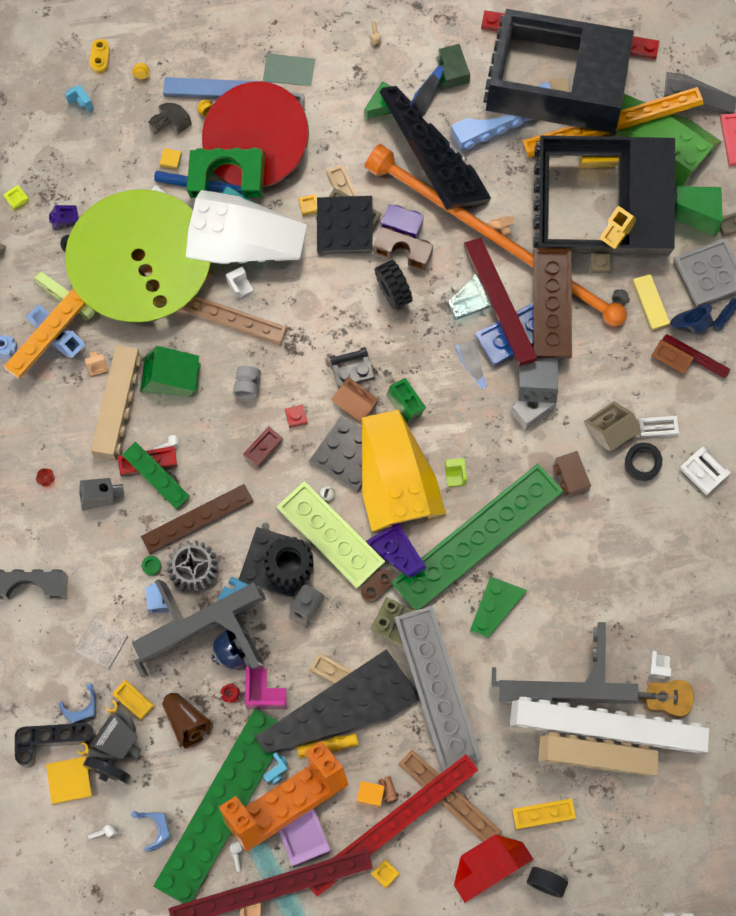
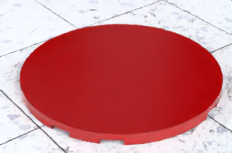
(261, 118)

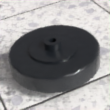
(106, 770)

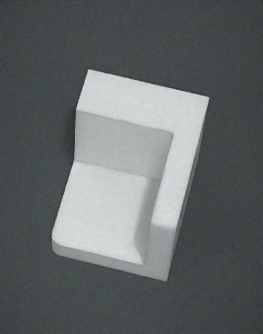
(238, 283)
(659, 666)

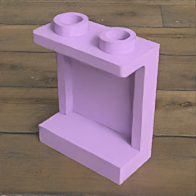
(304, 839)

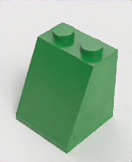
(699, 208)
(170, 372)

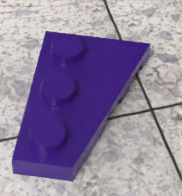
(397, 550)

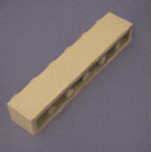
(116, 402)
(598, 755)

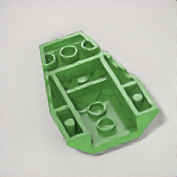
(691, 140)

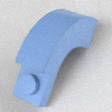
(66, 343)

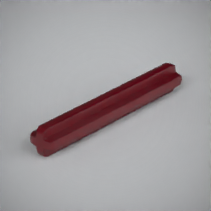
(699, 357)

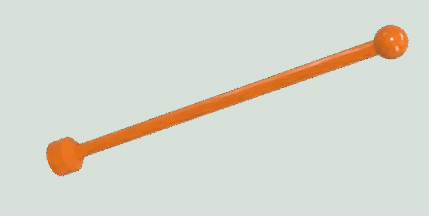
(382, 162)

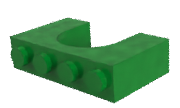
(205, 162)

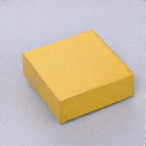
(170, 158)
(308, 204)
(385, 873)

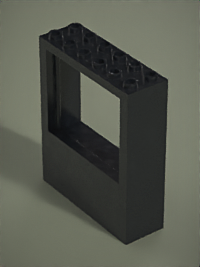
(597, 80)
(644, 191)

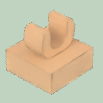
(501, 224)
(96, 364)

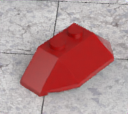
(489, 864)

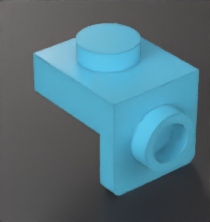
(275, 775)

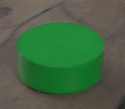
(151, 566)

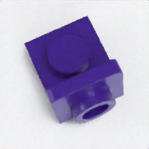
(63, 215)

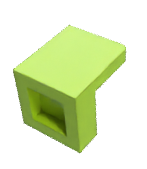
(456, 472)

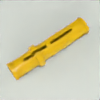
(336, 743)

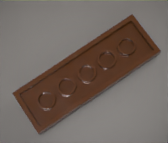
(552, 303)

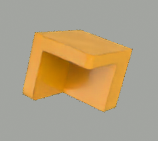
(370, 794)

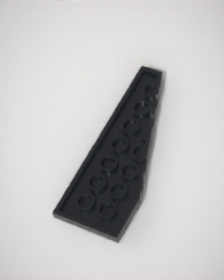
(450, 176)
(356, 701)

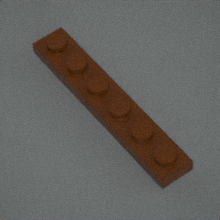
(197, 519)

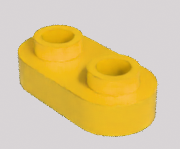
(99, 54)

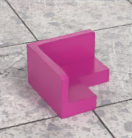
(257, 693)

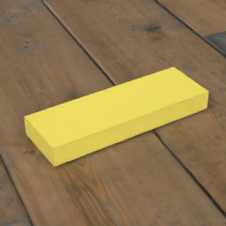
(651, 302)

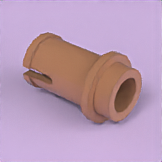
(389, 791)

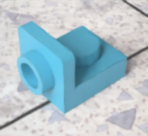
(79, 95)

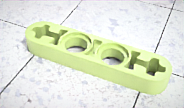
(60, 292)

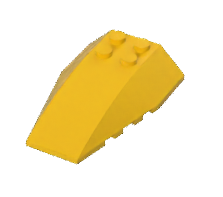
(396, 474)

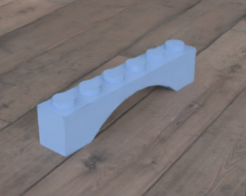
(472, 131)

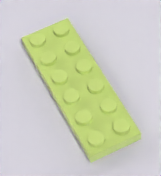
(330, 535)

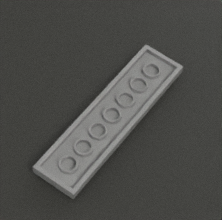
(436, 686)

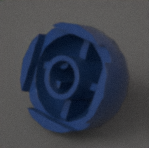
(227, 652)

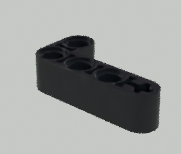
(54, 739)

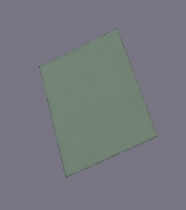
(289, 69)

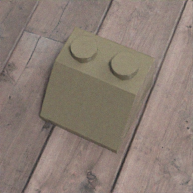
(613, 426)

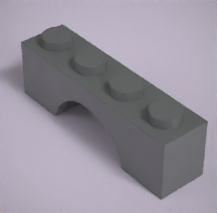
(52, 583)

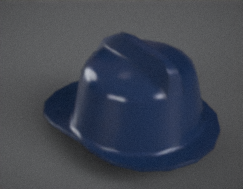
(694, 320)

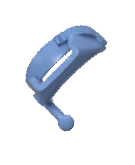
(83, 715)
(163, 832)

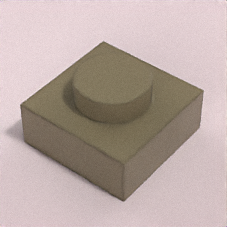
(600, 262)

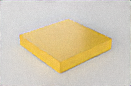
(68, 780)

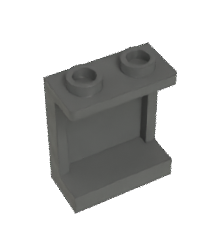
(539, 381)

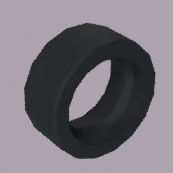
(644, 447)
(547, 882)

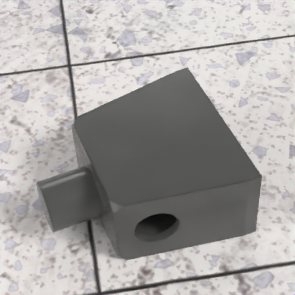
(98, 493)
(306, 605)

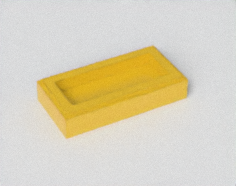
(133, 700)

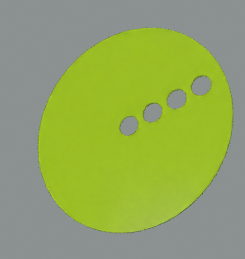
(102, 264)

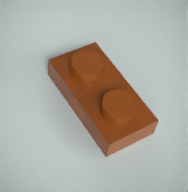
(672, 356)

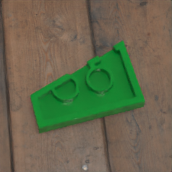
(495, 605)

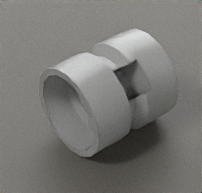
(247, 382)

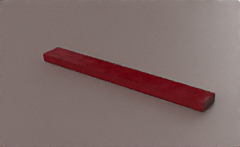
(500, 302)

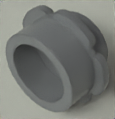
(620, 296)

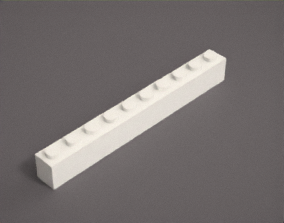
(609, 726)

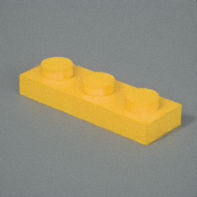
(543, 814)

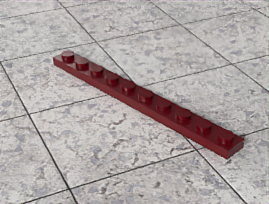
(276, 886)

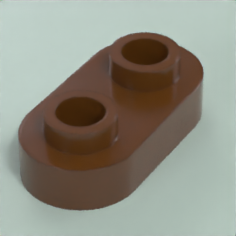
(379, 586)

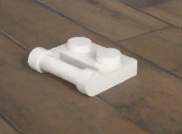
(701, 474)

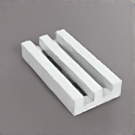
(643, 434)

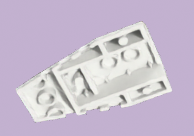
(240, 231)

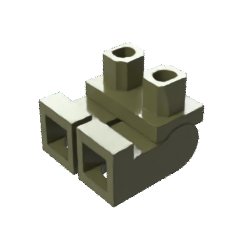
(384, 623)

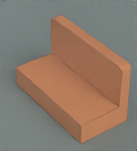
(354, 399)

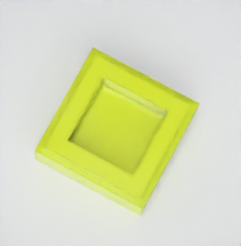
(16, 197)

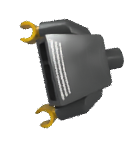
(114, 738)

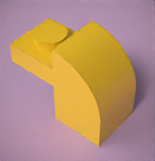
(620, 225)

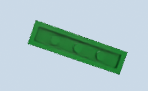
(155, 475)

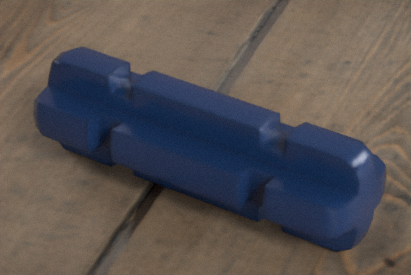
(725, 315)

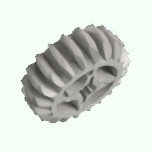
(184, 567)

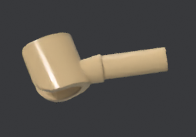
(376, 37)

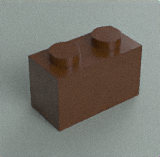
(572, 474)

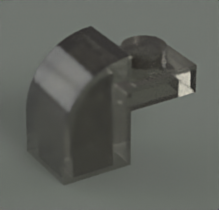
(171, 115)

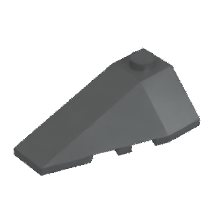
(713, 98)

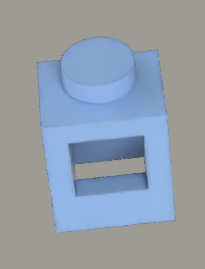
(9, 347)
(155, 601)

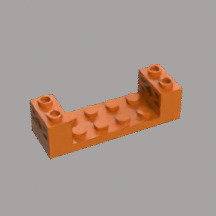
(286, 801)

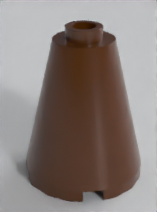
(185, 720)

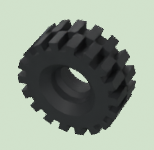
(393, 284)

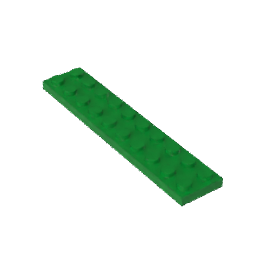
(478, 536)
(207, 830)

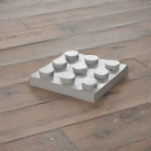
(708, 272)

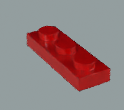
(163, 456)

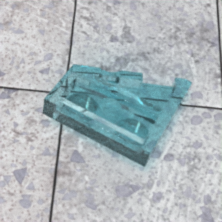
(469, 299)

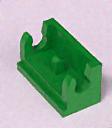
(406, 400)

